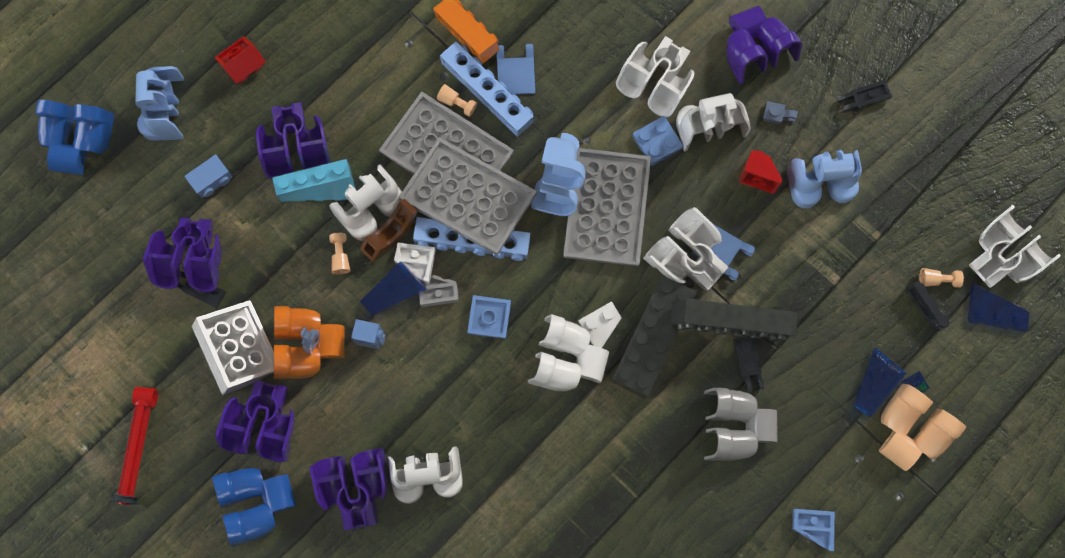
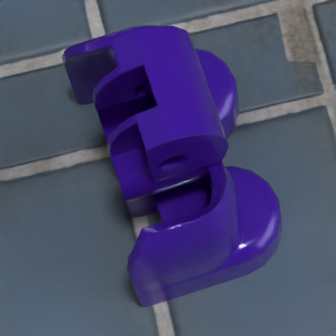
(771, 33)
(274, 150)
(200, 264)
(276, 431)
(332, 487)

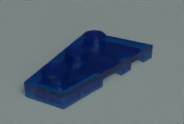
(392, 289)
(995, 311)
(878, 382)

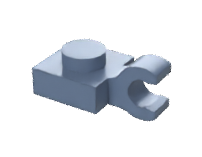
(776, 113)
(309, 340)

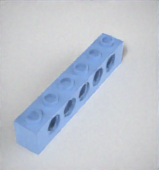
(457, 53)
(426, 226)

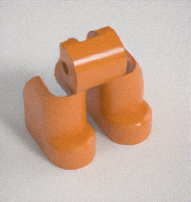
(293, 361)

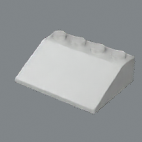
(235, 346)

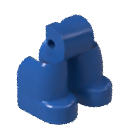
(56, 124)
(247, 484)

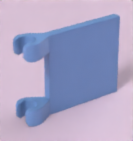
(517, 72)
(728, 249)

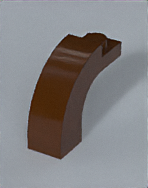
(391, 232)

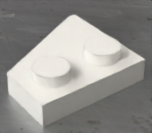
(417, 259)
(601, 324)

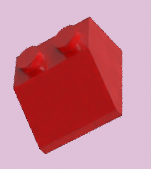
(240, 60)
(760, 172)

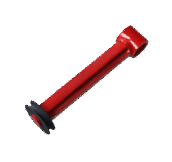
(143, 400)

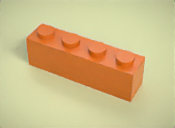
(467, 29)

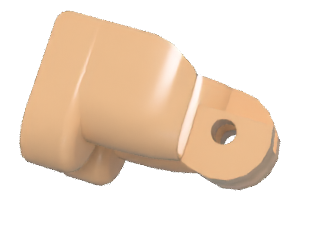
(933, 437)

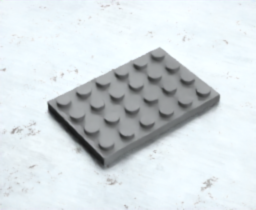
(427, 122)
(468, 196)
(609, 208)

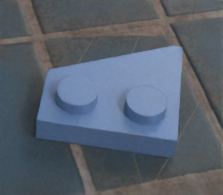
(816, 526)

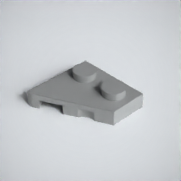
(439, 292)

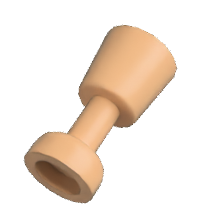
(450, 97)
(340, 261)
(934, 278)

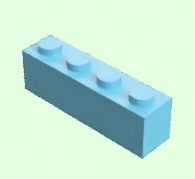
(315, 183)

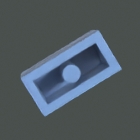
(209, 177)
(368, 334)

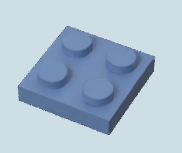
(657, 140)
(489, 317)

